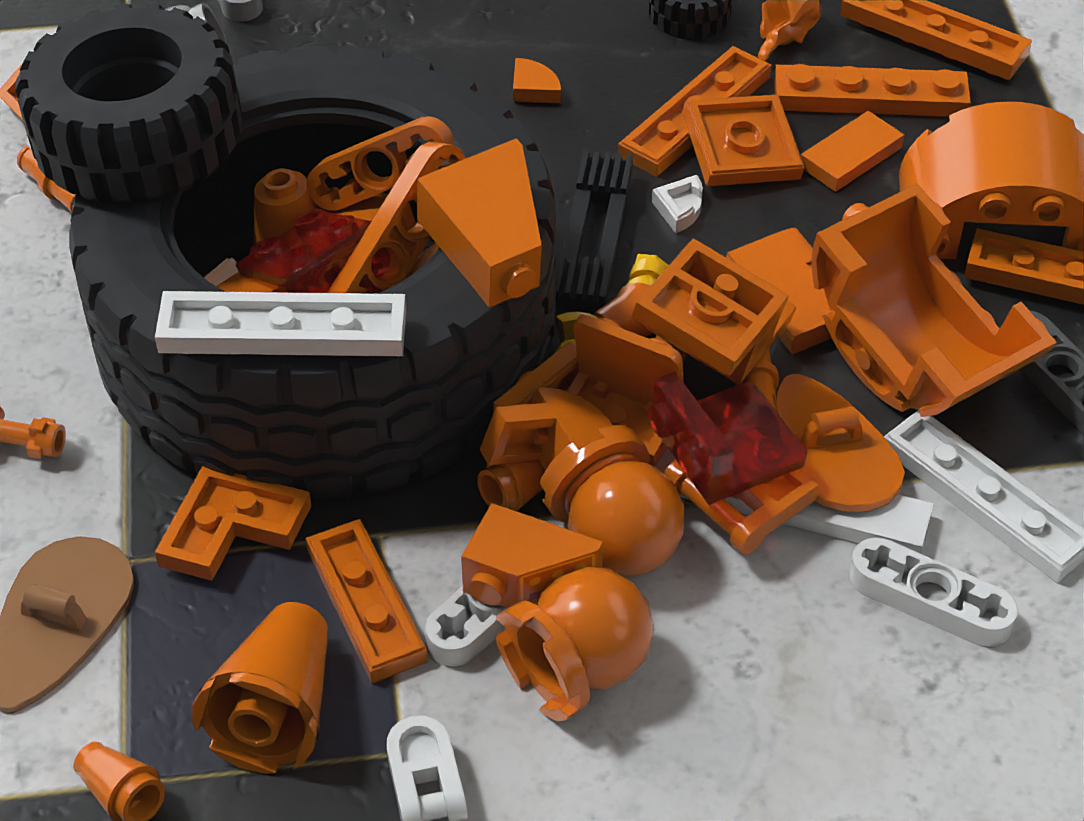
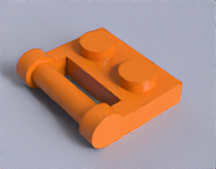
(771, 502)

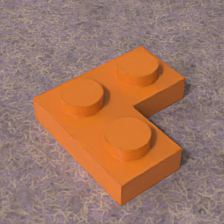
(228, 507)

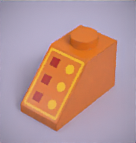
(520, 556)

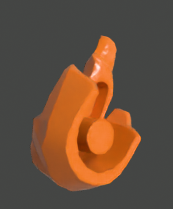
(786, 22)

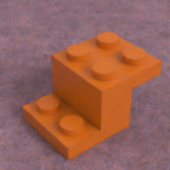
(715, 311)

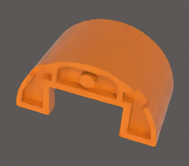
(1002, 168)
(908, 317)

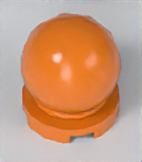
(617, 499)
(579, 638)

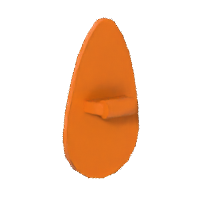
(844, 450)

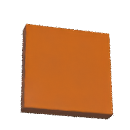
(742, 140)

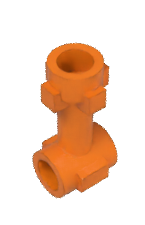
(40, 437)

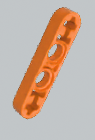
(387, 228)

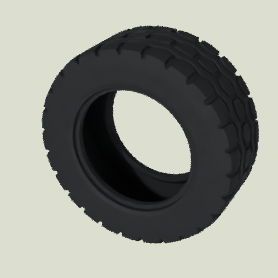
(312, 417)

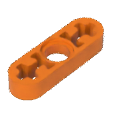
(355, 158)

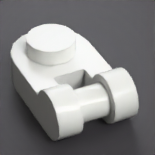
(421, 753)

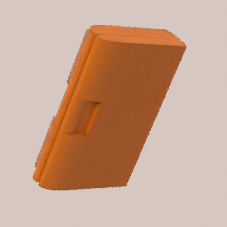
(787, 264)

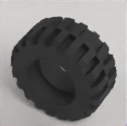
(130, 103)

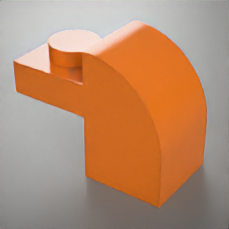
(541, 428)

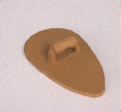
(58, 615)

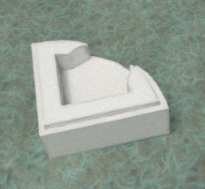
(679, 202)

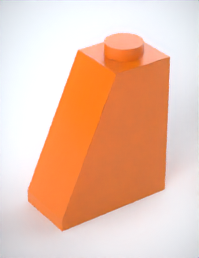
(485, 221)

